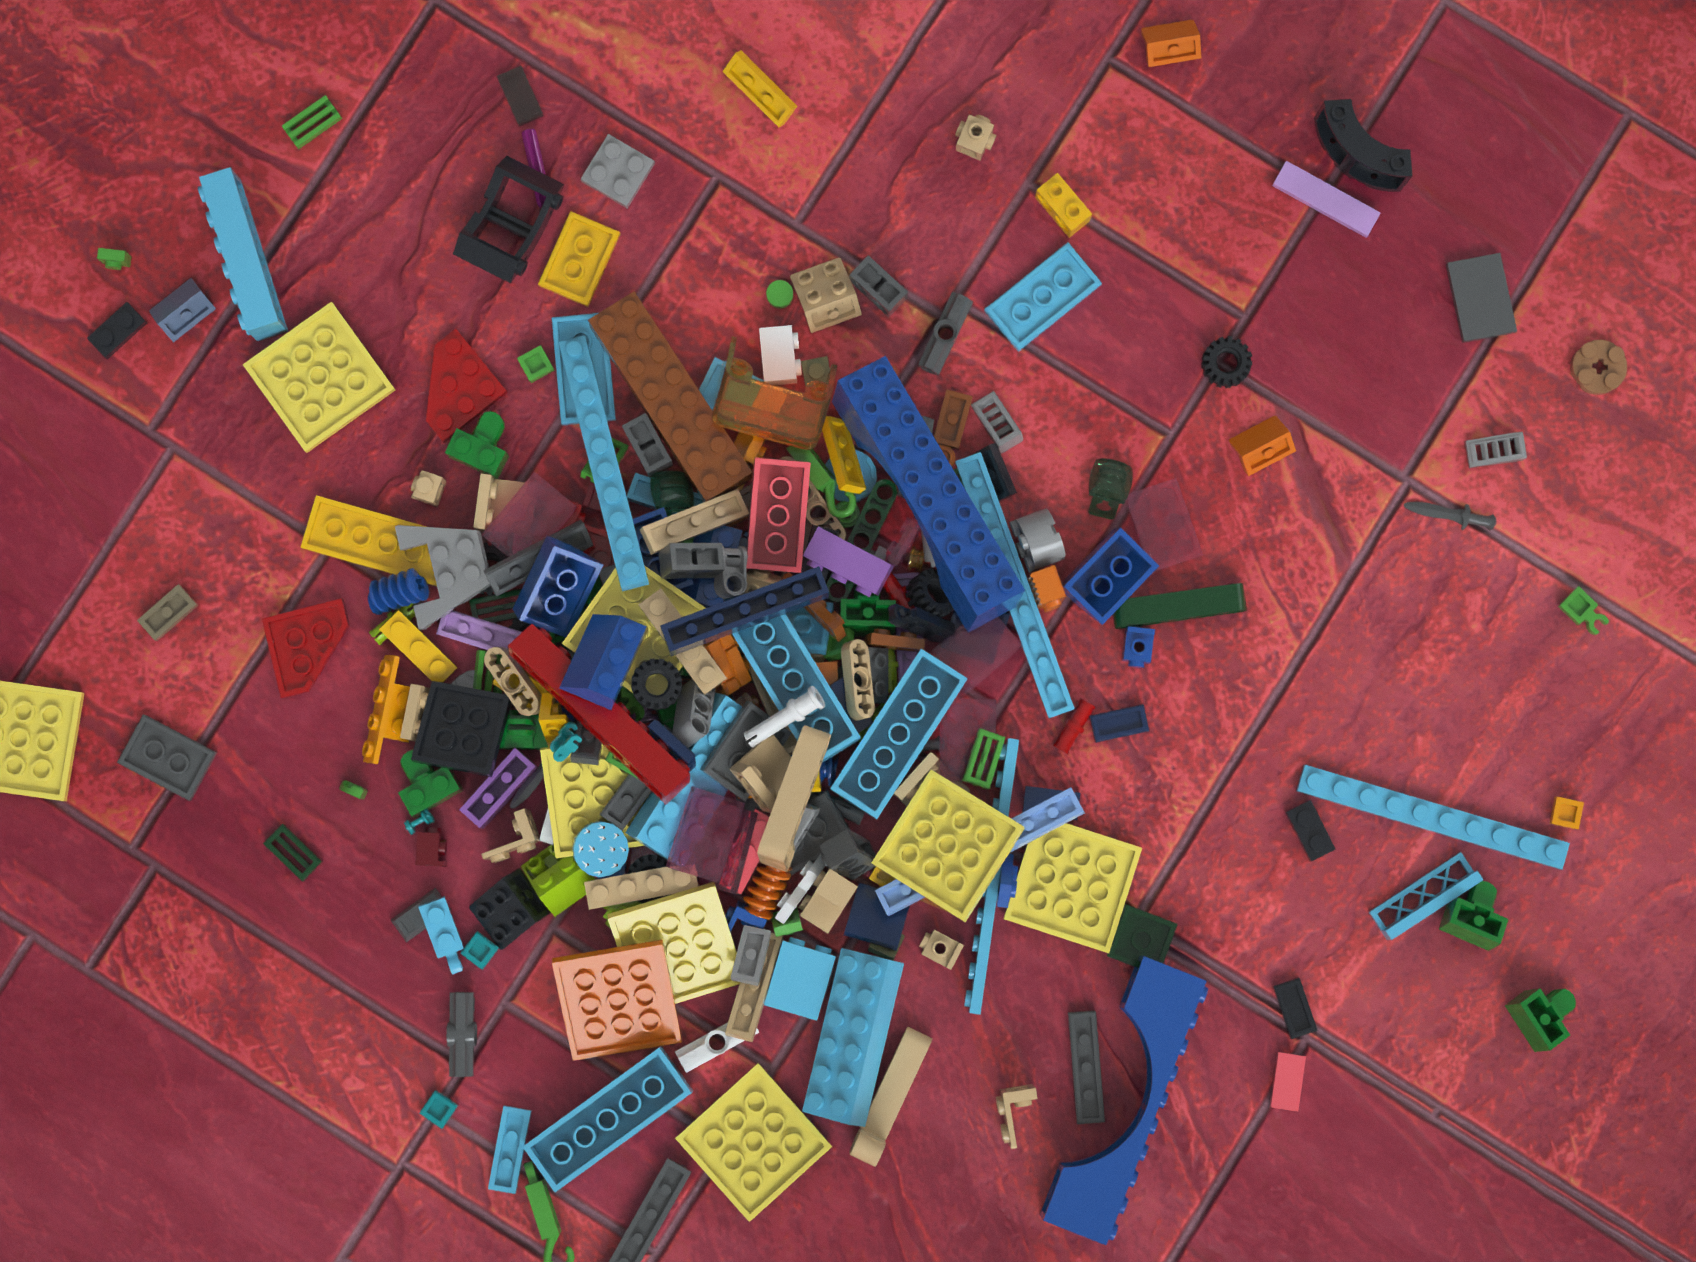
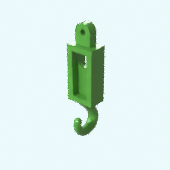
(823, 481)
(544, 1213)

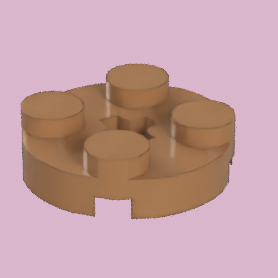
(1611, 357)

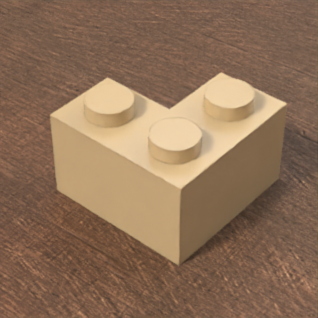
(828, 900)

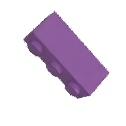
(847, 562)
(498, 789)

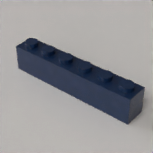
(744, 611)

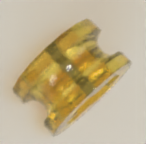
(916, 559)

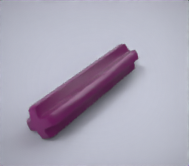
(534, 157)

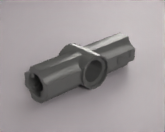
(953, 319)
(461, 1034)

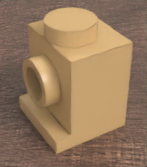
(428, 488)
(951, 952)

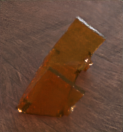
(769, 409)

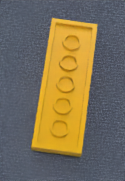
(363, 539)

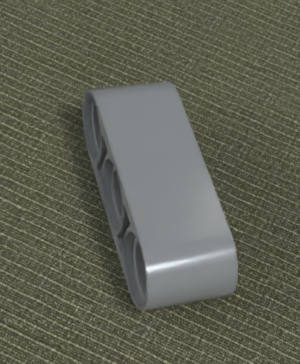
(693, 714)

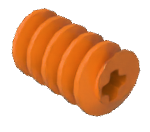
(767, 891)

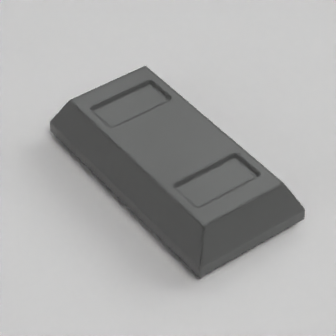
(410, 922)

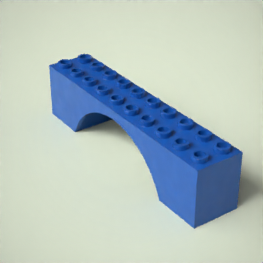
(964, 550)
(1092, 1190)

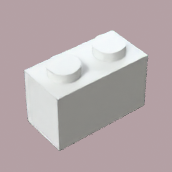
(778, 355)

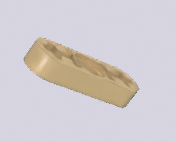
(850, 660)
(503, 680)

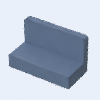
(182, 310)

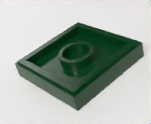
(1141, 935)

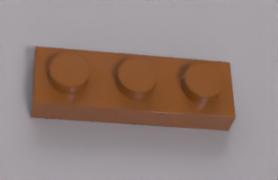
(829, 621)

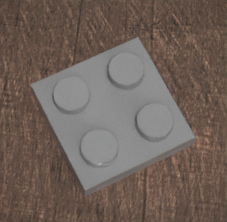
(617, 171)

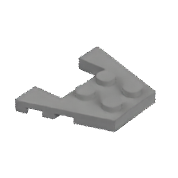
(457, 565)

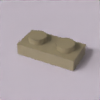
(167, 612)

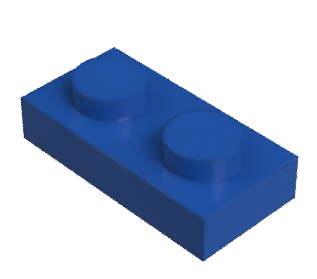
(1007, 882)

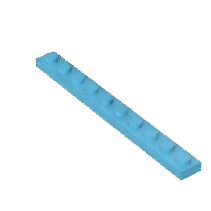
(603, 464)
(1026, 613)
(1433, 817)
(985, 915)

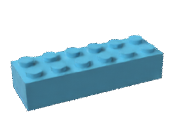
(243, 254)
(788, 672)
(898, 734)
(657, 822)
(853, 1037)
(608, 1119)

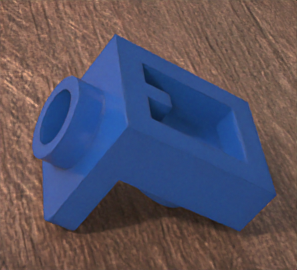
(745, 917)

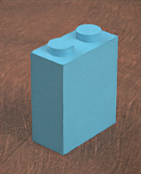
(800, 978)

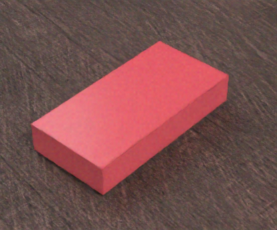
(1287, 1081)

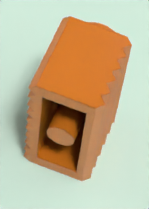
(1047, 588)

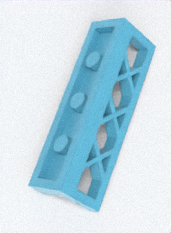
(1431, 905)

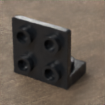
(509, 908)

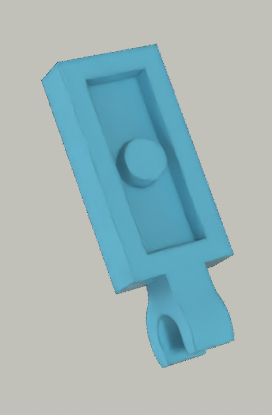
(443, 932)

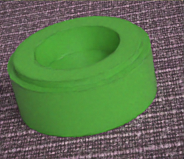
(779, 294)

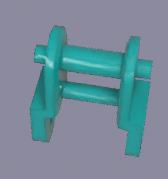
(563, 743)
(425, 816)

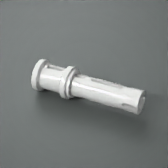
(795, 710)

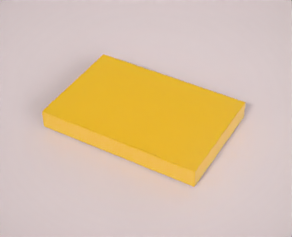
(579, 259)

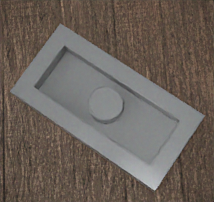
(751, 955)

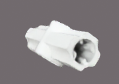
(700, 1051)

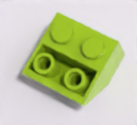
(556, 880)

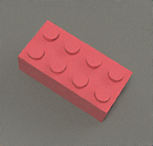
(777, 514)

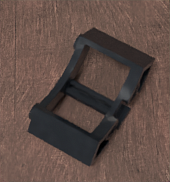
(1357, 152)
(489, 257)

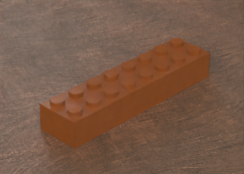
(670, 398)

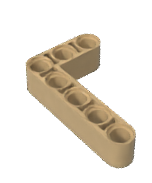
(777, 843)
(890, 1096)

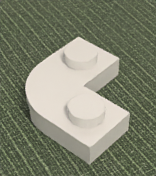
(790, 902)

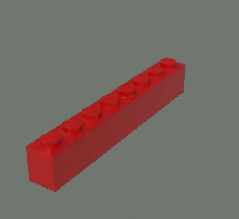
(613, 728)

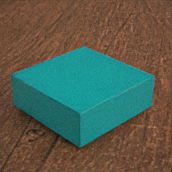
(479, 950)
(438, 1109)

